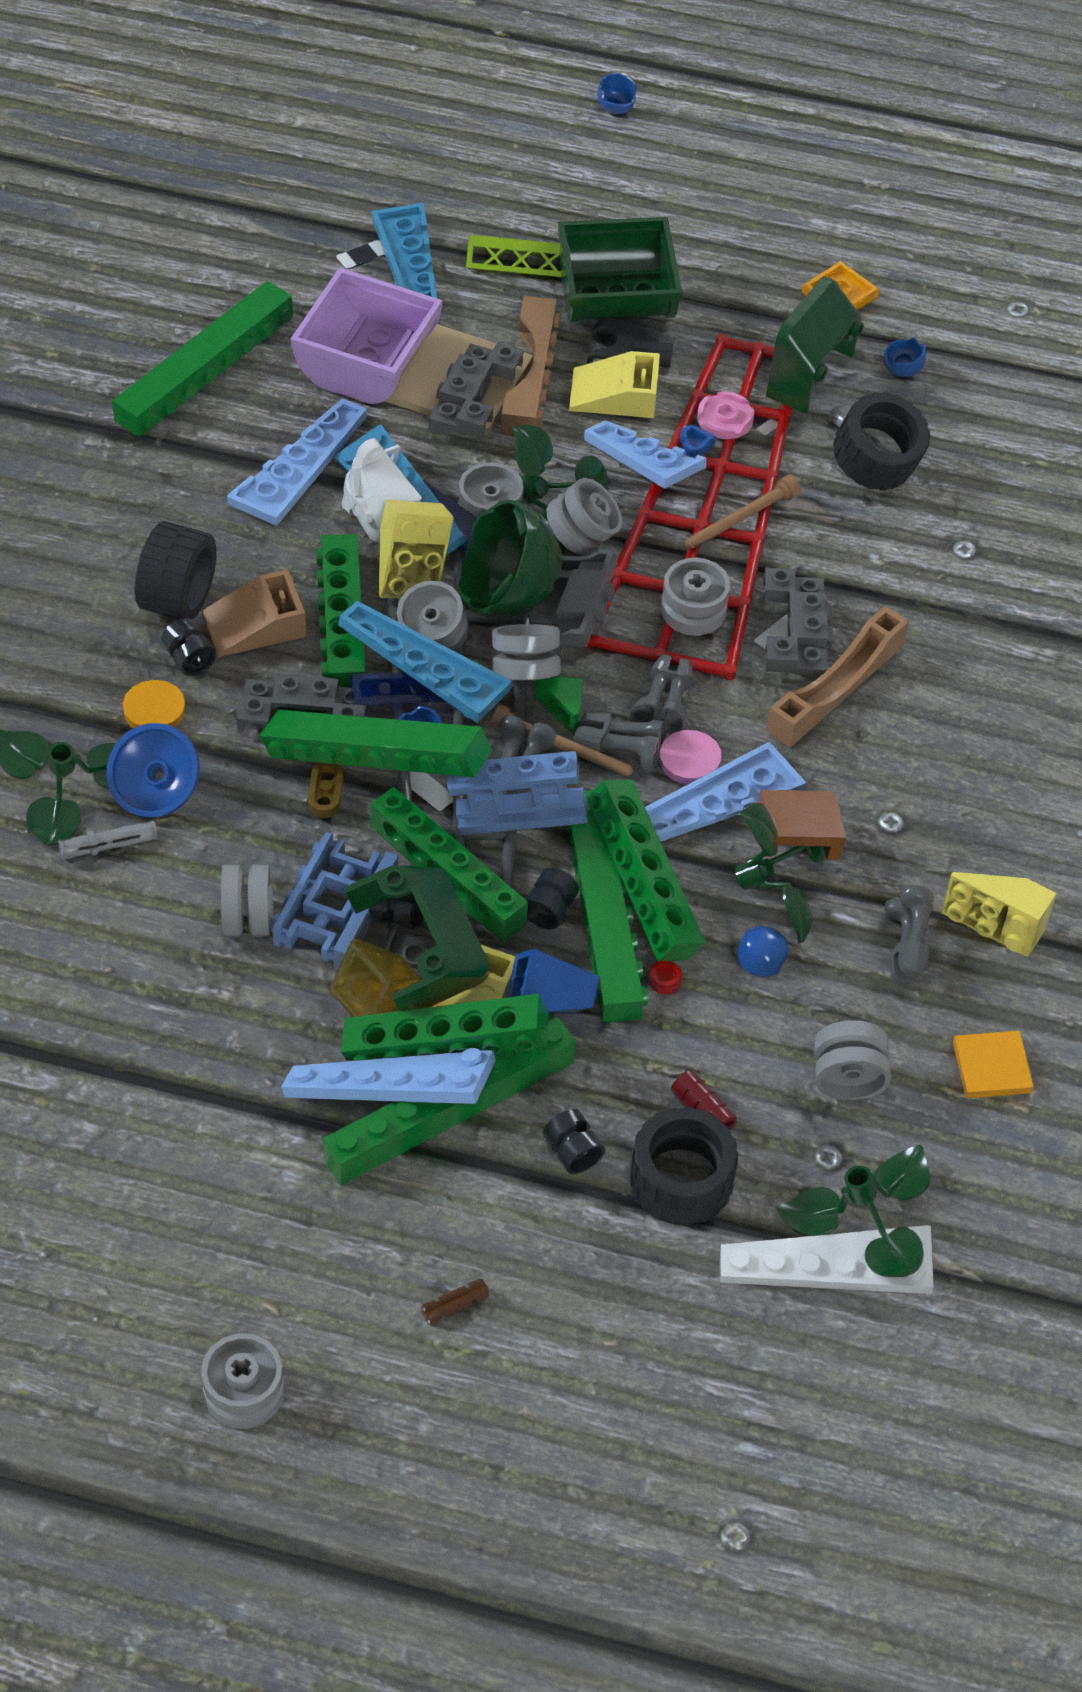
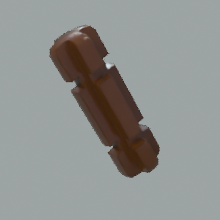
(455, 1301)

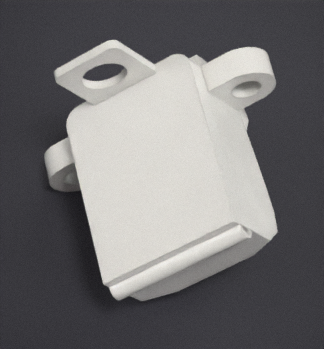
(372, 482)

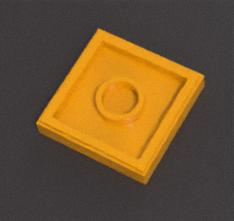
(853, 285)
(992, 1064)

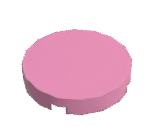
(725, 415)
(689, 756)

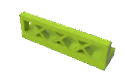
(513, 246)

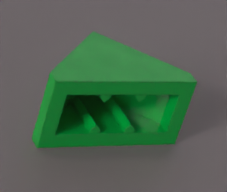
(561, 698)

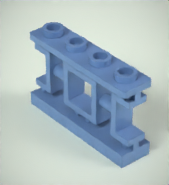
(545, 806)
(310, 886)

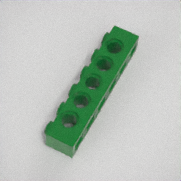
(341, 590)
(428, 845)
(645, 870)
(453, 1028)

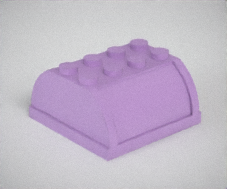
(363, 335)

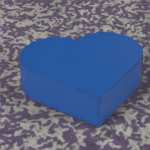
(696, 441)

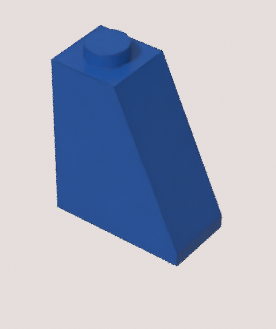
(558, 983)

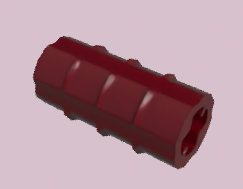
(695, 1093)

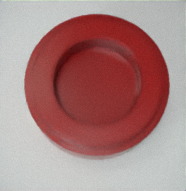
(665, 977)

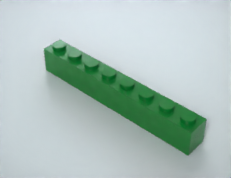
(202, 359)
(377, 743)
(607, 924)
(408, 1124)

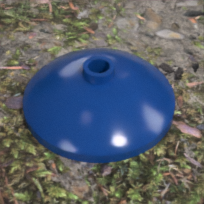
(138, 759)

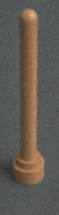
(786, 489)
(569, 745)

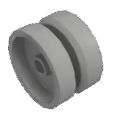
(487, 485)
(584, 516)
(695, 596)
(435, 612)
(526, 651)
(246, 900)
(852, 1060)
(242, 1381)

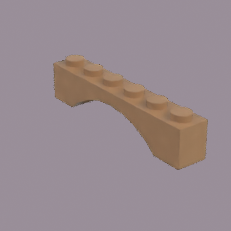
(537, 330)
(804, 708)

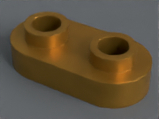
(325, 791)

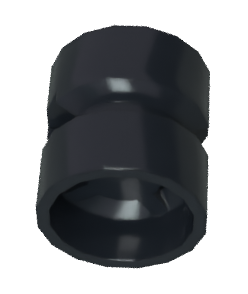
(188, 647)
(551, 898)
(402, 911)
(572, 1139)

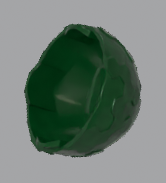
(509, 561)

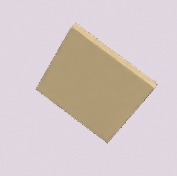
(430, 366)

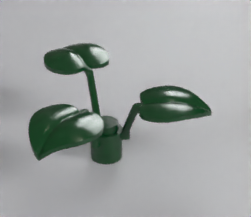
(534, 450)
(24, 752)
(759, 870)
(902, 1175)

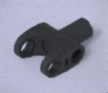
(627, 337)

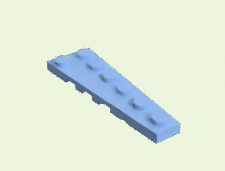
(288, 477)
(723, 792)
(406, 1079)

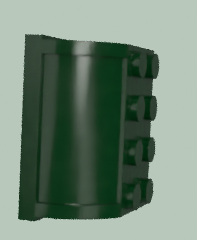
(618, 268)

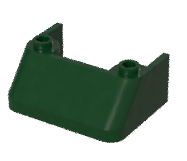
(806, 338)
(457, 959)

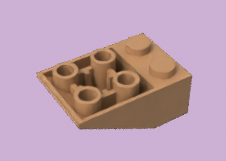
(256, 615)

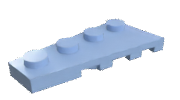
(644, 454)

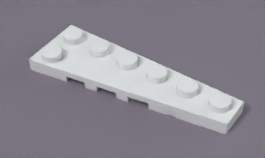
(821, 1262)

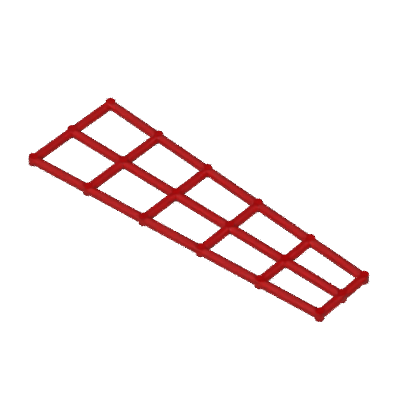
(720, 467)

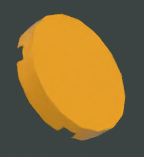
(154, 703)

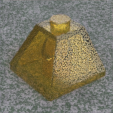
(370, 978)

